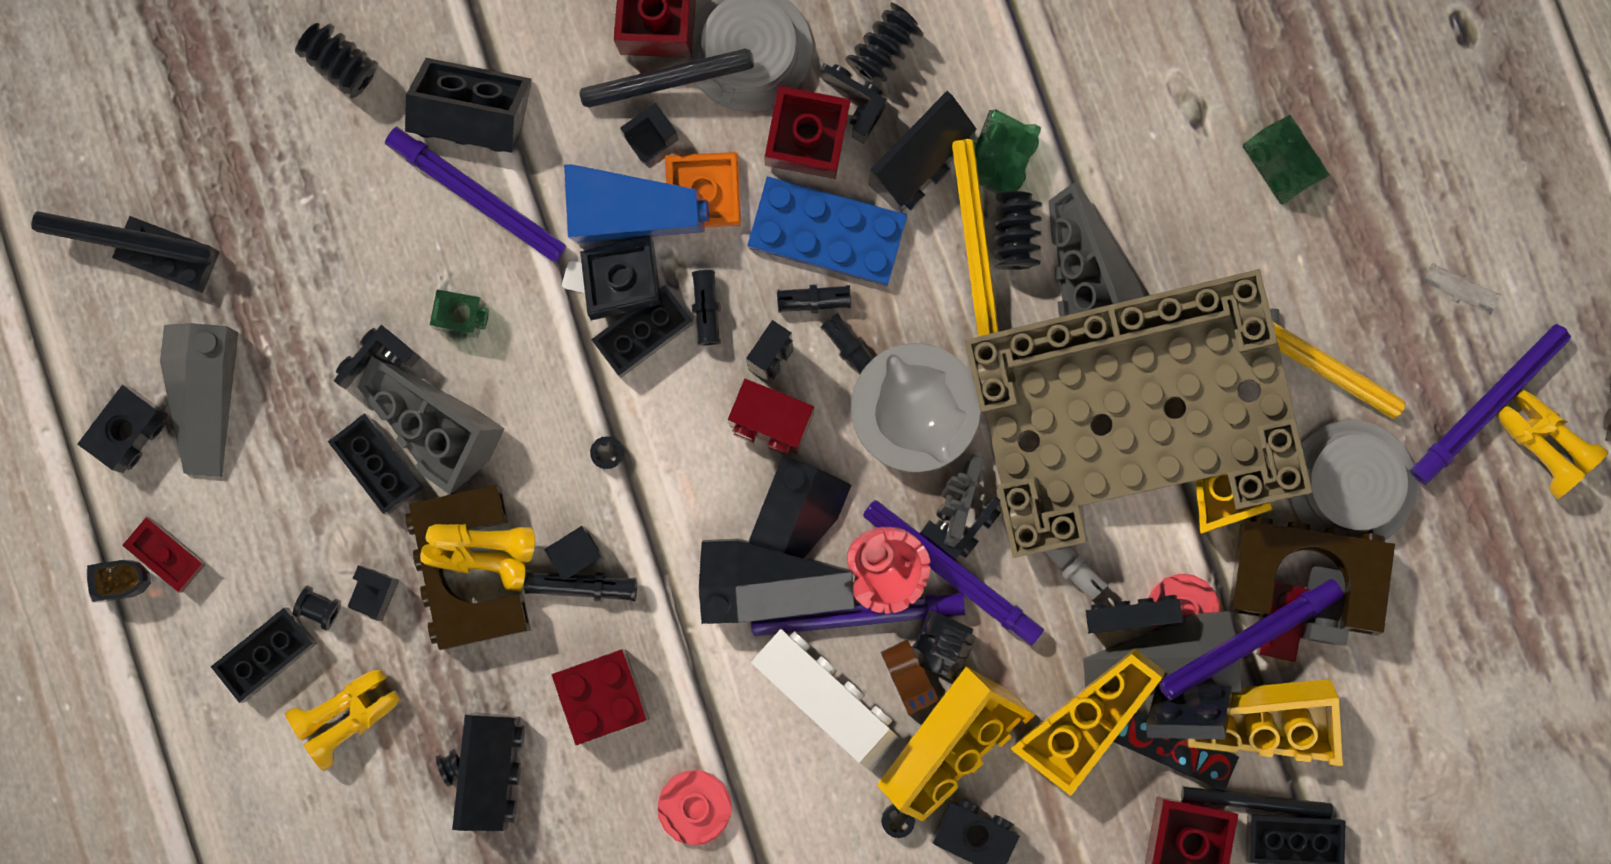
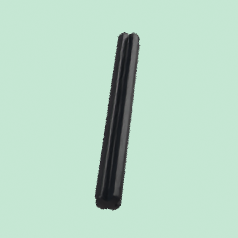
(667, 78)
(122, 238)

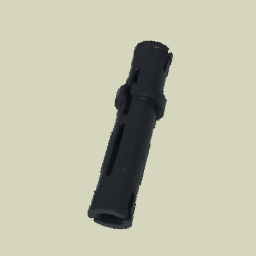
(589, 586)

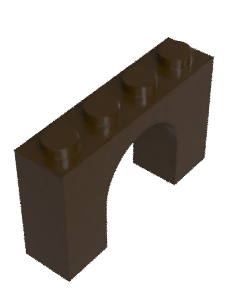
(1363, 563)
(454, 619)

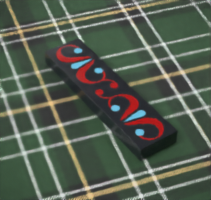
(1202, 764)

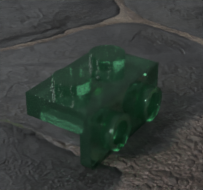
(1004, 151)
(1285, 159)

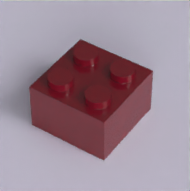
(655, 27)
(807, 132)
(770, 417)
(600, 696)
(1190, 833)

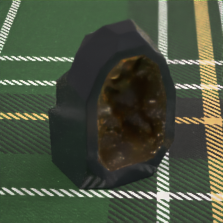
(116, 580)

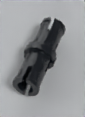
(813, 298)
(706, 307)
(846, 341)

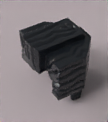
(944, 644)

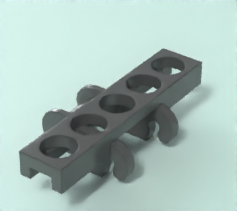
(958, 511)

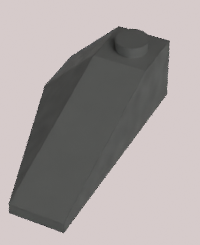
(1089, 261)
(198, 383)
(437, 429)
(1174, 648)

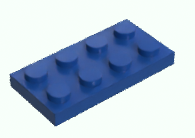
(827, 231)

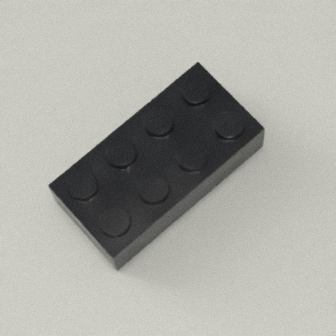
(180, 272)
(642, 333)
(769, 351)
(375, 464)
(1140, 615)
(263, 655)
(1295, 840)

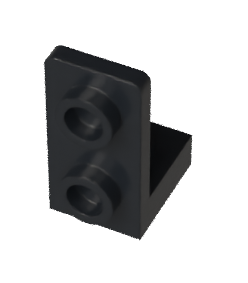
(866, 117)
(371, 343)
(937, 532)

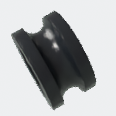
(609, 463)
(448, 767)
(886, 821)

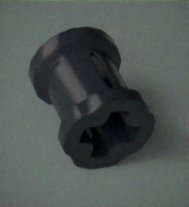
(316, 608)

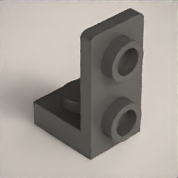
(1326, 625)

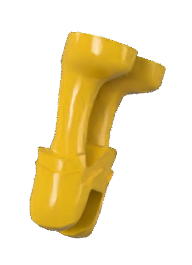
(1547, 422)
(451, 550)
(362, 717)

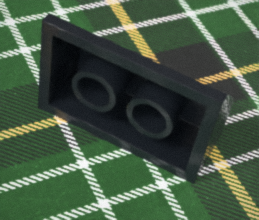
(467, 105)
(921, 154)
(487, 772)

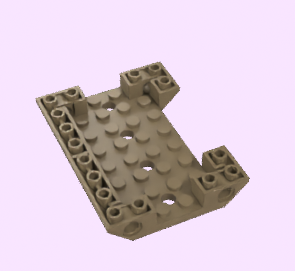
(1127, 366)

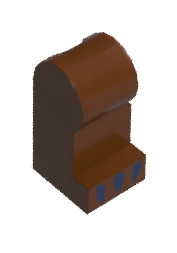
(909, 677)

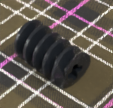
(884, 44)
(335, 60)
(1016, 230)

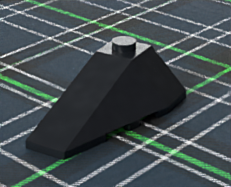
(798, 508)
(759, 583)

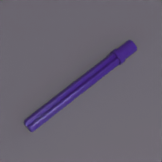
(420, 155)
(1443, 452)
(963, 580)
(947, 605)
(1305, 606)

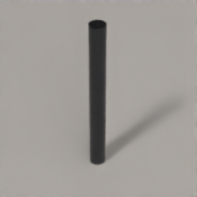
(1256, 802)

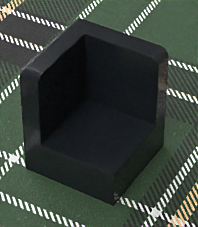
(649, 133)
(574, 553)
(372, 592)

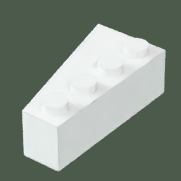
(826, 700)

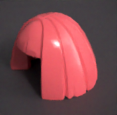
(888, 569)

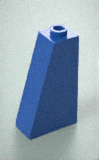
(627, 207)

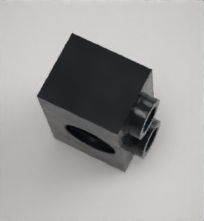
(103, 436)
(953, 830)

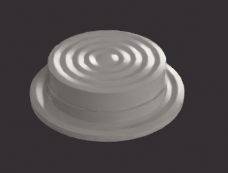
(776, 38)
(915, 407)
(1356, 480)

